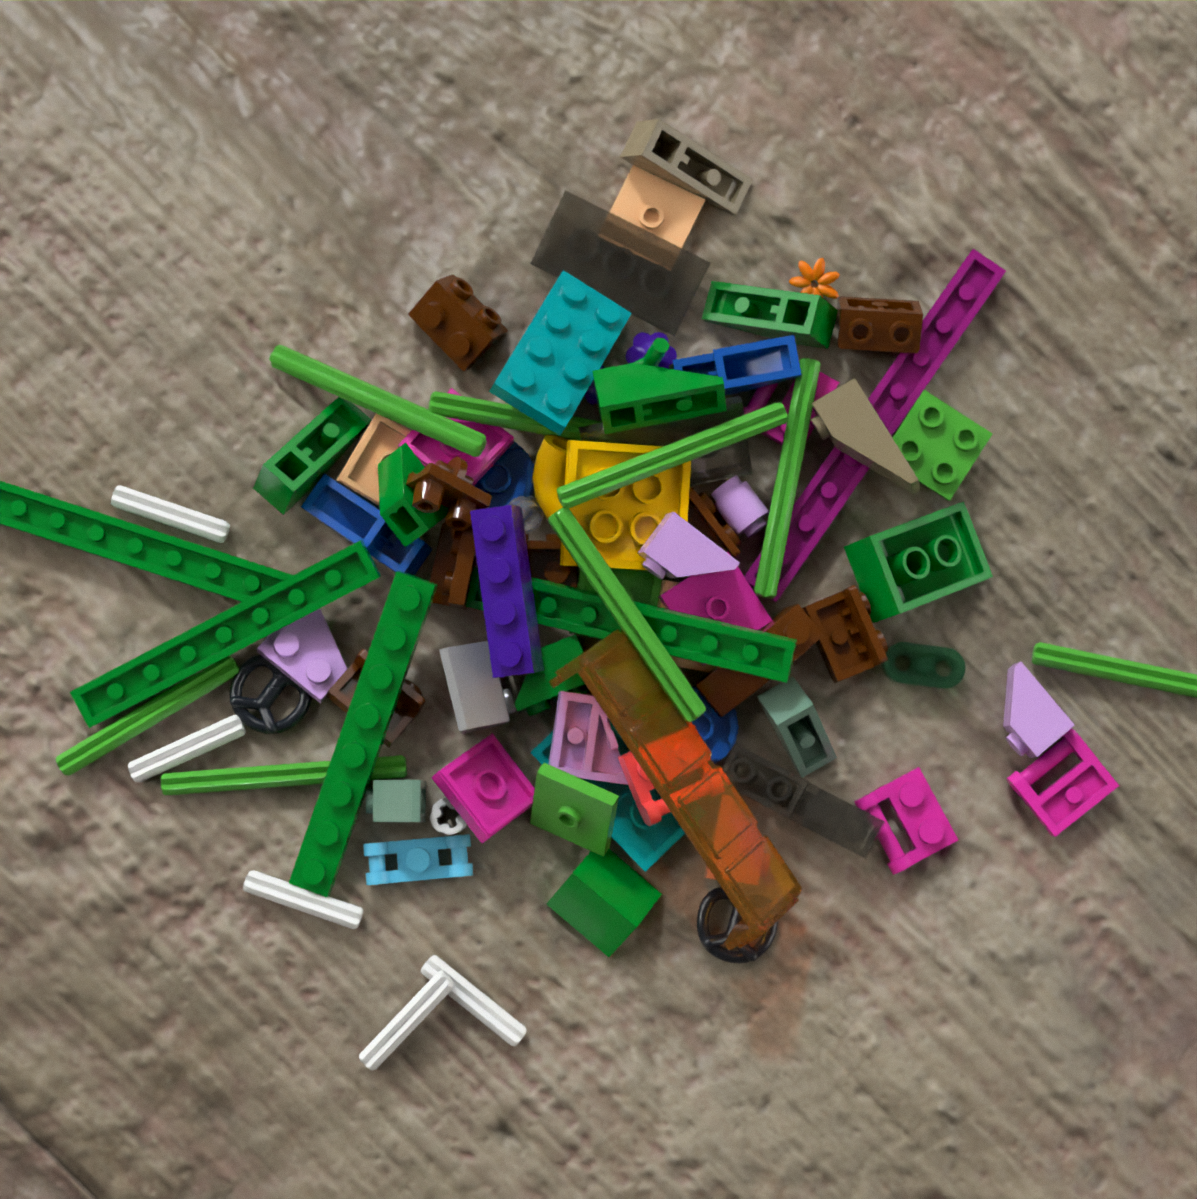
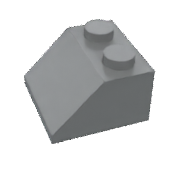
(475, 694)

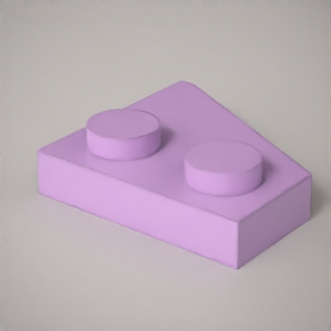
(306, 654)
(584, 740)

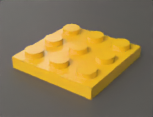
(627, 516)

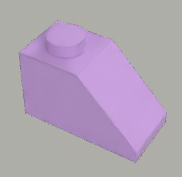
(682, 551)
(1031, 714)

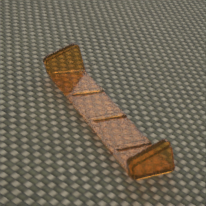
(689, 784)

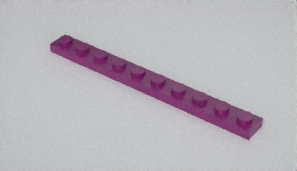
(892, 402)

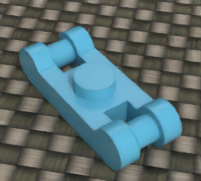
(418, 859)

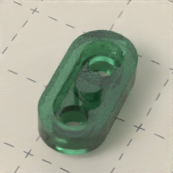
(923, 664)

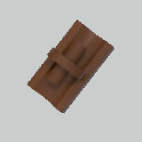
(449, 487)

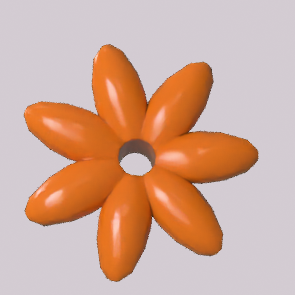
(809, 276)

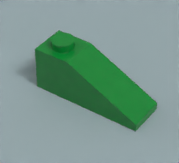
(771, 313)
(651, 395)
(310, 454)

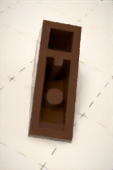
(728, 688)

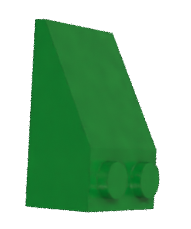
(918, 561)

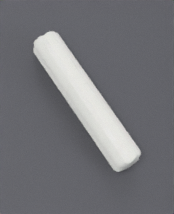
(170, 514)
(186, 748)
(302, 899)
(477, 1003)
(406, 1020)

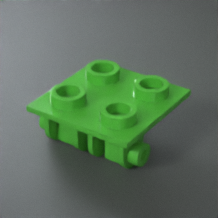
(940, 444)

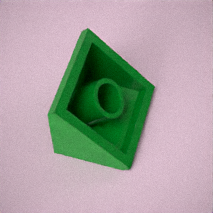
(604, 900)

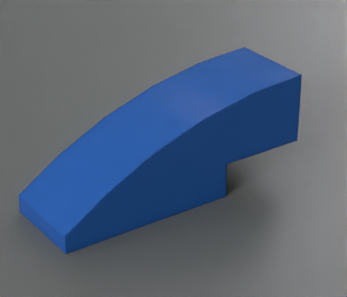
(748, 364)
(359, 521)

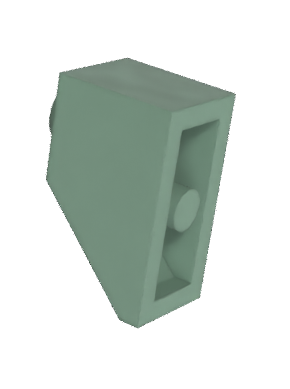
(797, 726)
(397, 801)

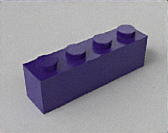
(507, 591)

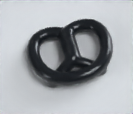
(266, 699)
(713, 942)

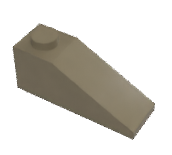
(686, 164)
(860, 433)

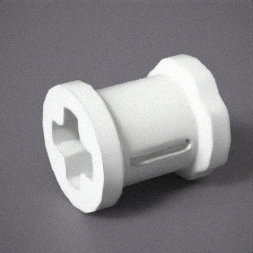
(437, 812)

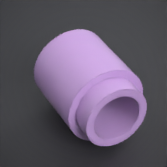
(740, 507)

